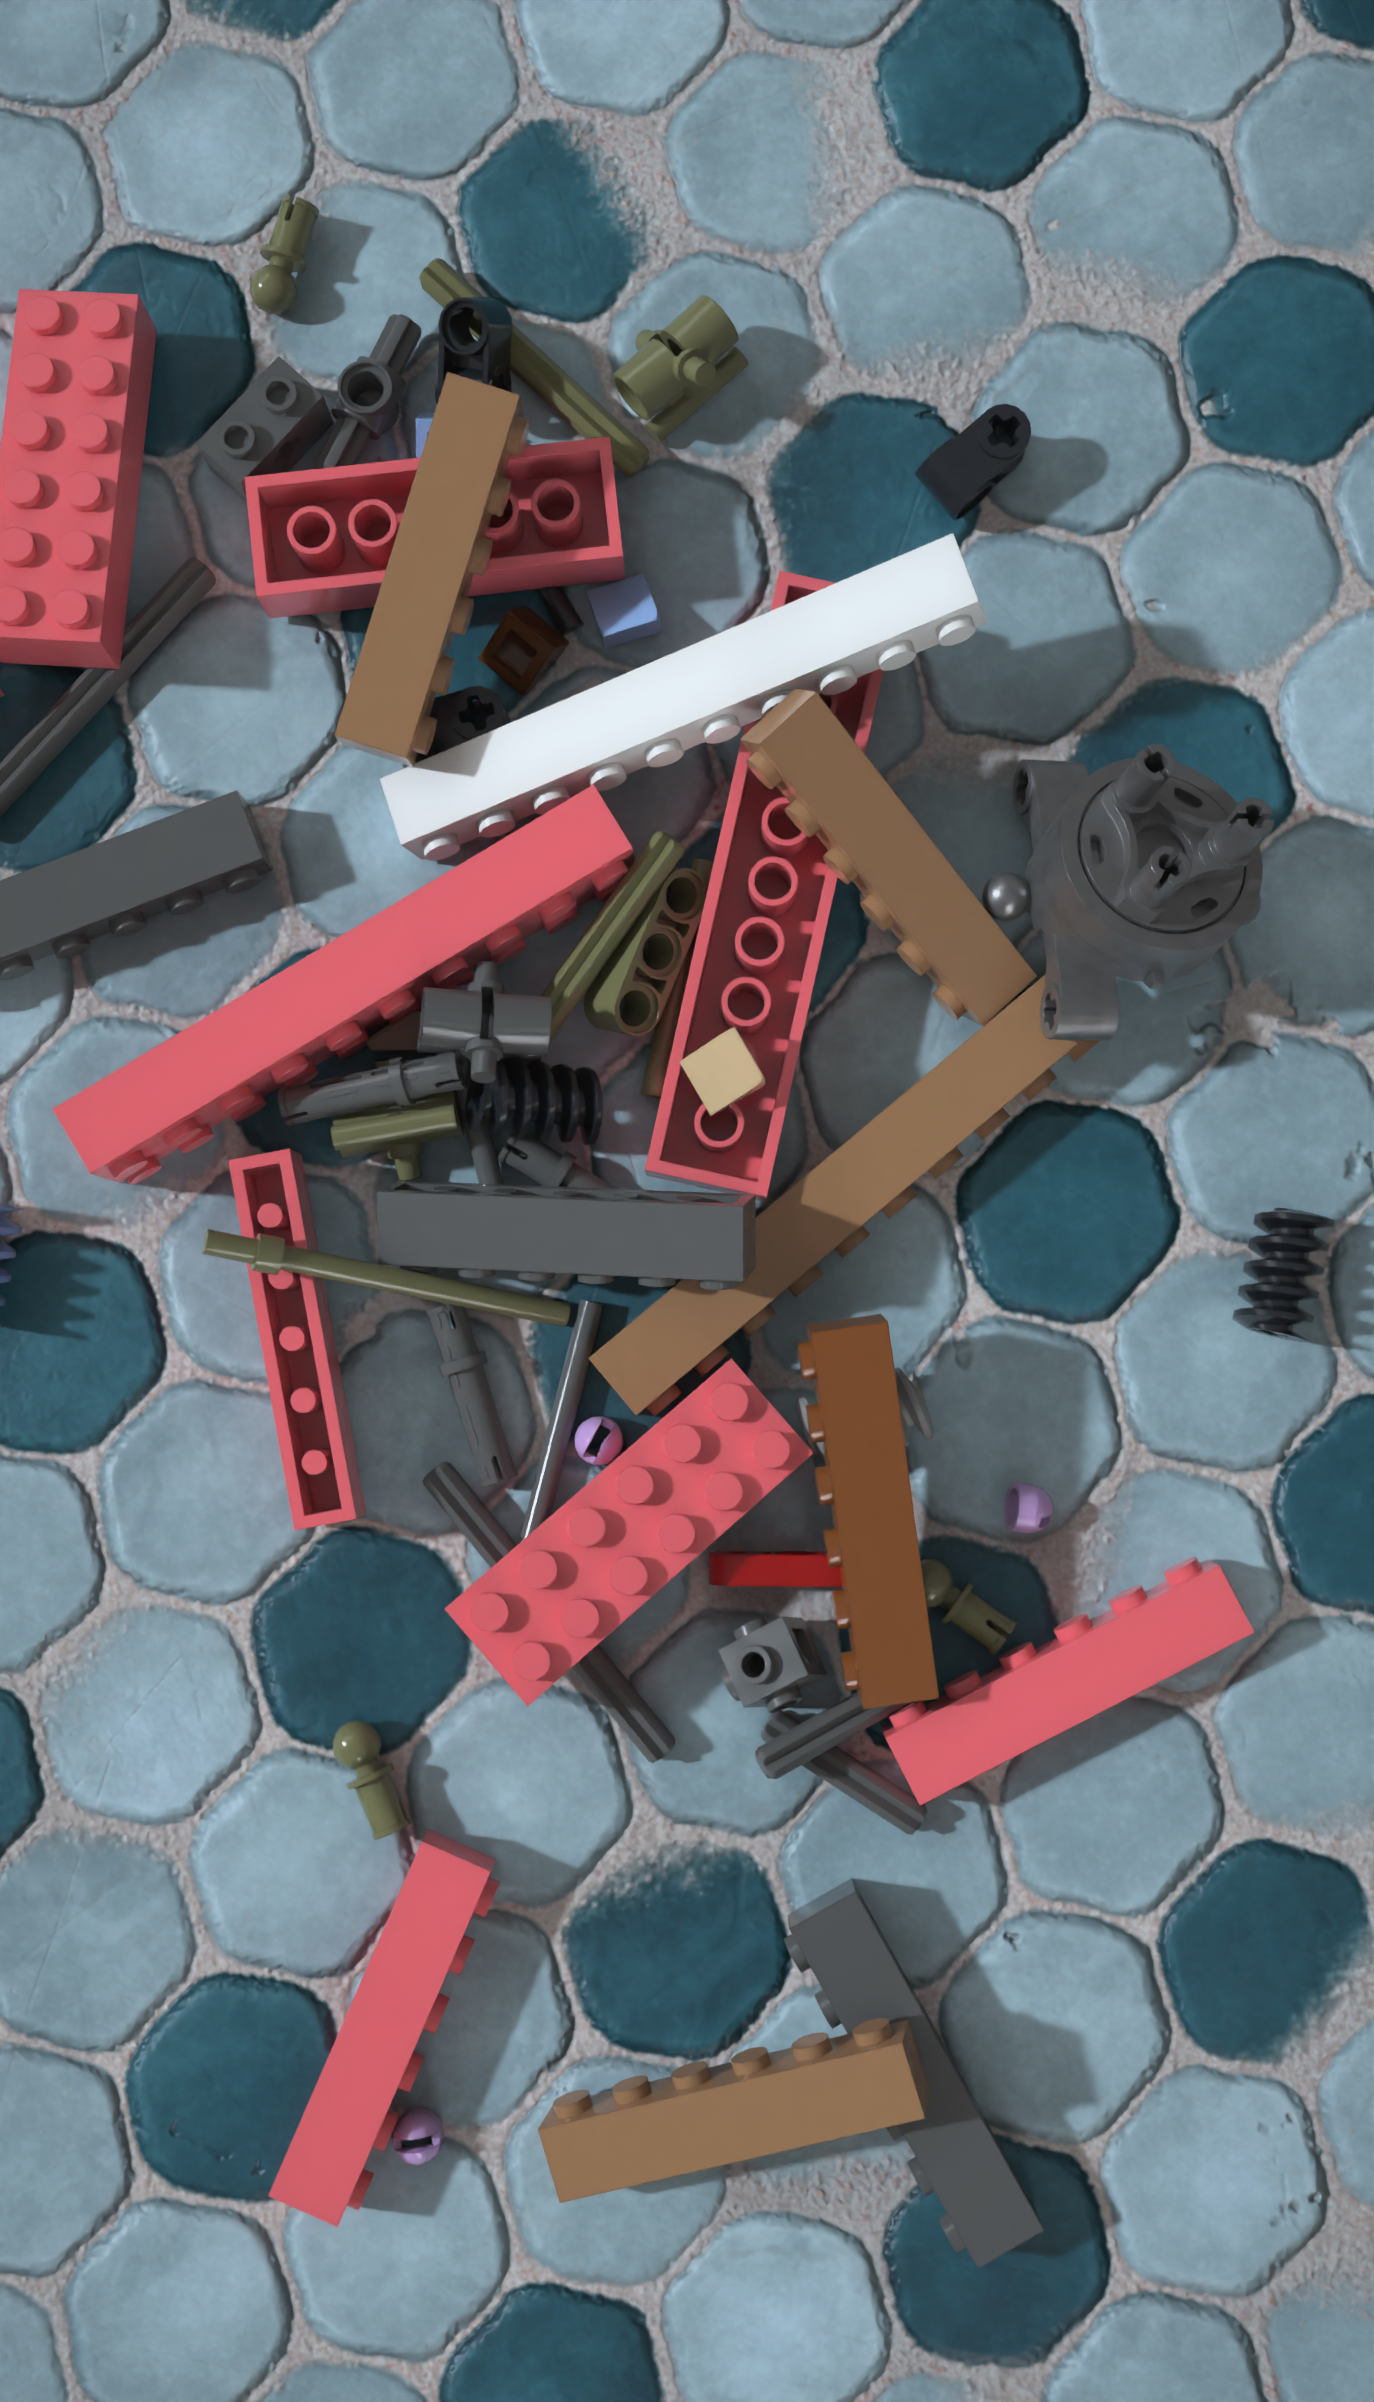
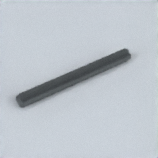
(98, 685)
(594, 1668)

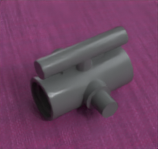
(484, 1023)

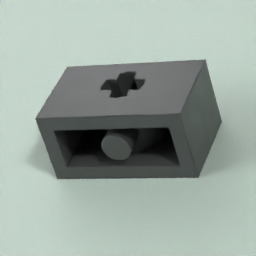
(266, 428)

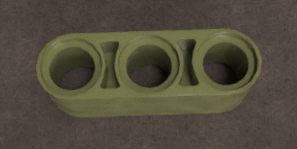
(649, 980)

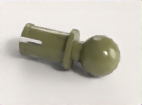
(273, 285)
(964, 1606)
(357, 1748)

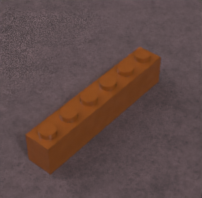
(871, 1511)

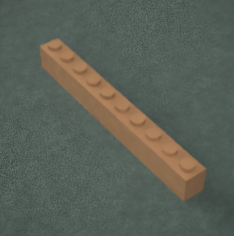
(836, 1201)

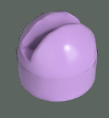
(610, 1447)
(1027, 1508)
(414, 2125)

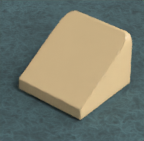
(723, 1071)

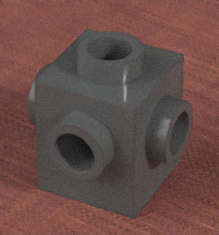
(770, 1663)

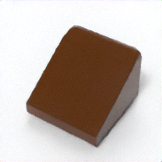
(523, 649)
(398, 1037)

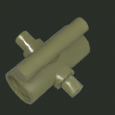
(678, 367)
(399, 1128)

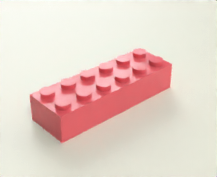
(72, 474)
(331, 530)
(628, 1532)

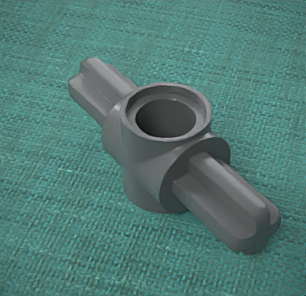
(377, 372)

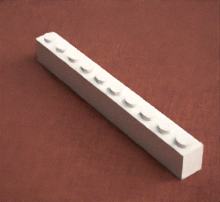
(685, 700)

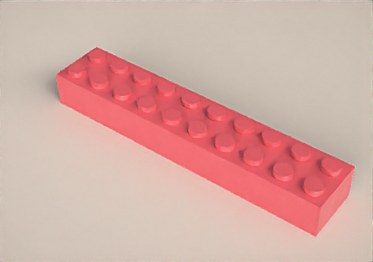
(753, 965)
(348, 990)

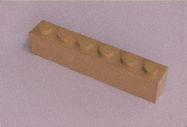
(432, 569)
(886, 856)
(735, 2109)

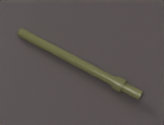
(270, 1254)

